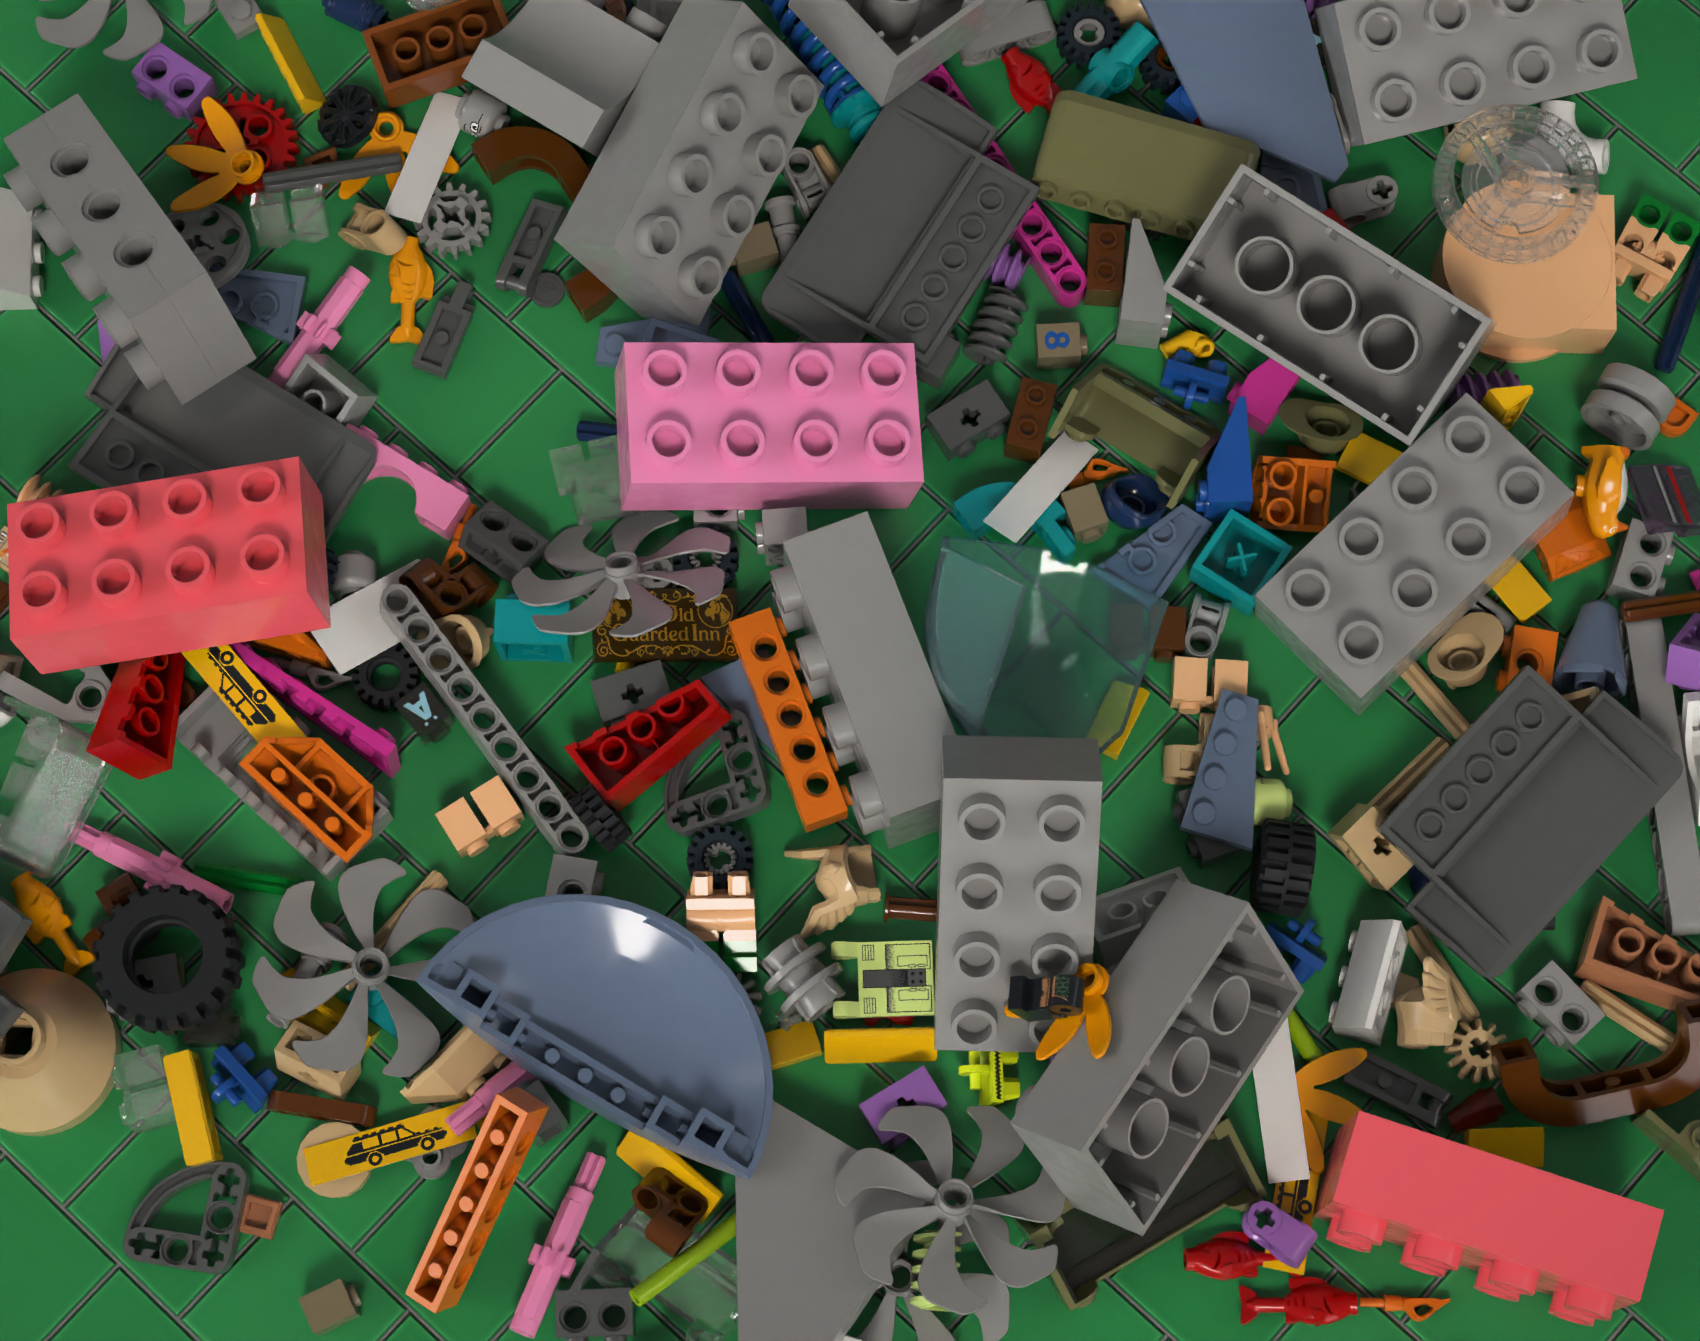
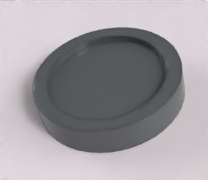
(548, 291)

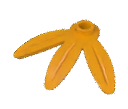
(398, 141)
(228, 165)
(1097, 1017)
(1324, 1103)

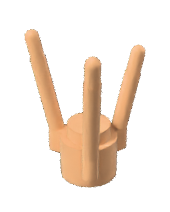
(1266, 729)

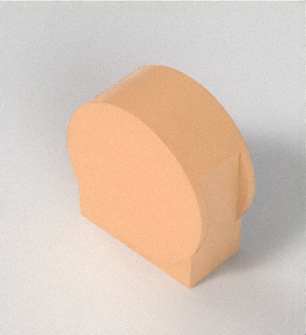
(1541, 304)

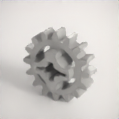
(454, 236)

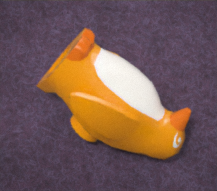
(1603, 488)

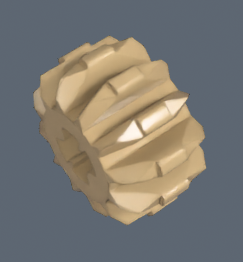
(1462, 1045)

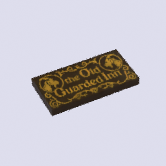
(690, 635)

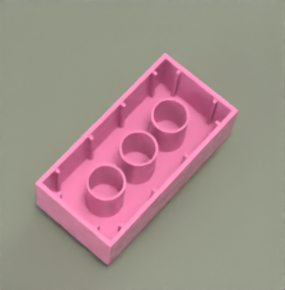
(767, 426)

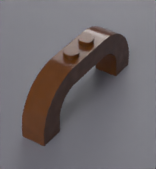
(538, 149)
(1606, 1093)

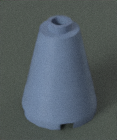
(1593, 653)

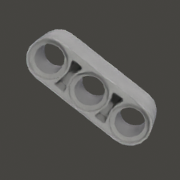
(1024, 28)

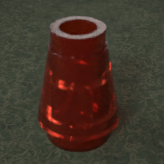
(1476, 1110)

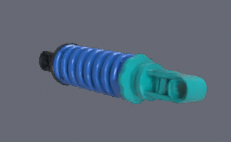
(843, 95)

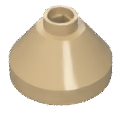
(69, 1056)

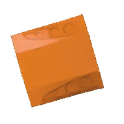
(1291, 493)
(1570, 545)

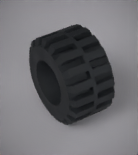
(1282, 867)

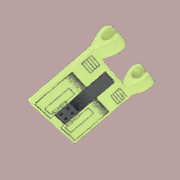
(892, 979)

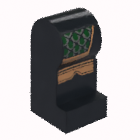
(1046, 997)

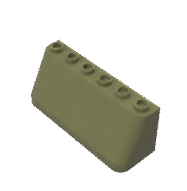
(1136, 164)

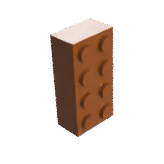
(430, 48)

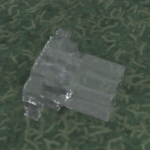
(786, 1021)

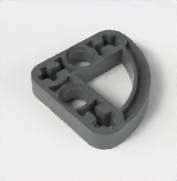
(735, 791)
(197, 1245)

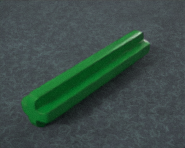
(245, 878)

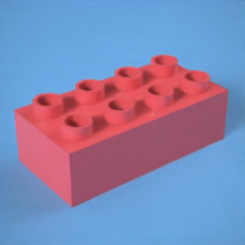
(167, 566)
(1488, 1215)

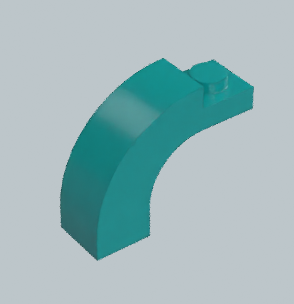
(978, 503)

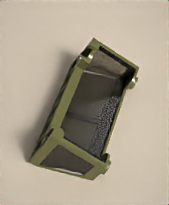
(1096, 1248)

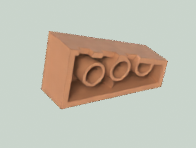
(1636, 959)

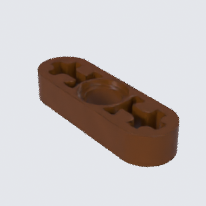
(321, 1108)

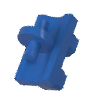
(1194, 382)
(1307, 958)
(235, 1082)

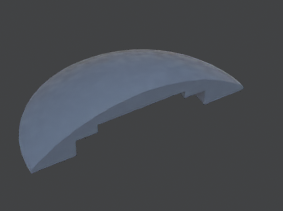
(619, 1019)

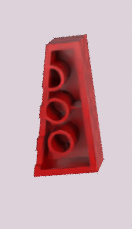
(140, 716)
(648, 743)

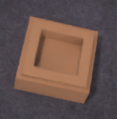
(261, 1216)

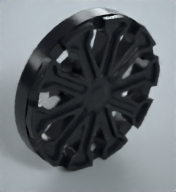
(347, 116)

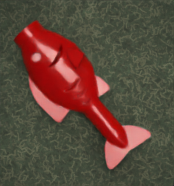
(1029, 81)
(1226, 1257)
(1308, 1302)

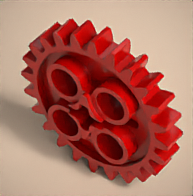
(274, 146)

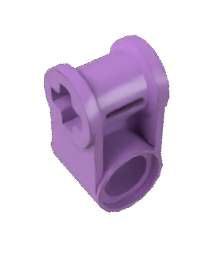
(1282, 1235)

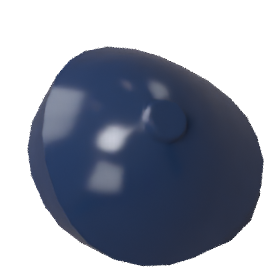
(1133, 501)

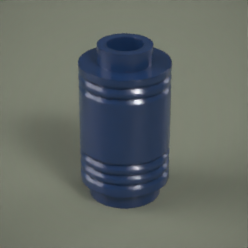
(356, 13)

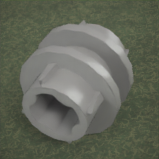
(803, 978)

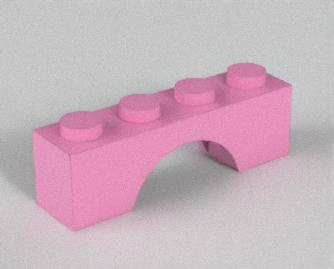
(438, 503)

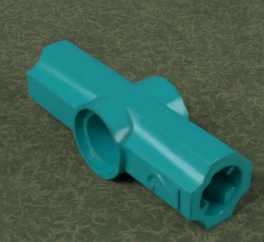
(1114, 68)

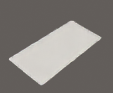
(358, 627)

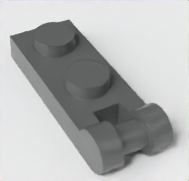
(530, 248)
(1399, 1089)

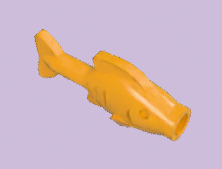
(410, 280)
(49, 920)

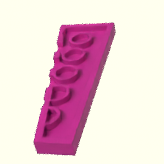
(373, 746)

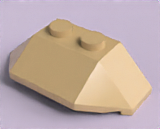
(455, 1070)

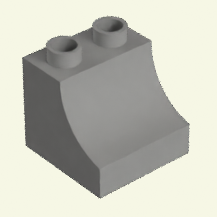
(568, 65)

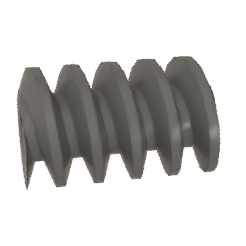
(994, 326)

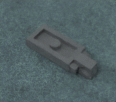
(445, 332)

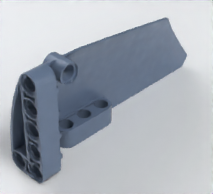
(1254, 76)

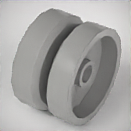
(1628, 406)

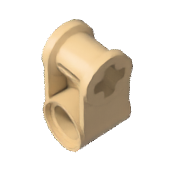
(373, 231)

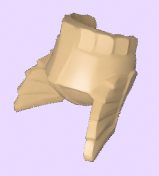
(844, 880)
(1426, 1012)

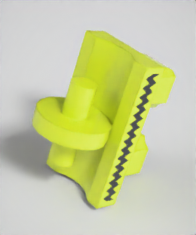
(986, 1075)

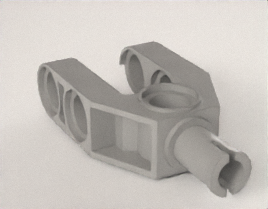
(73, 711)

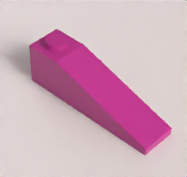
(1264, 392)

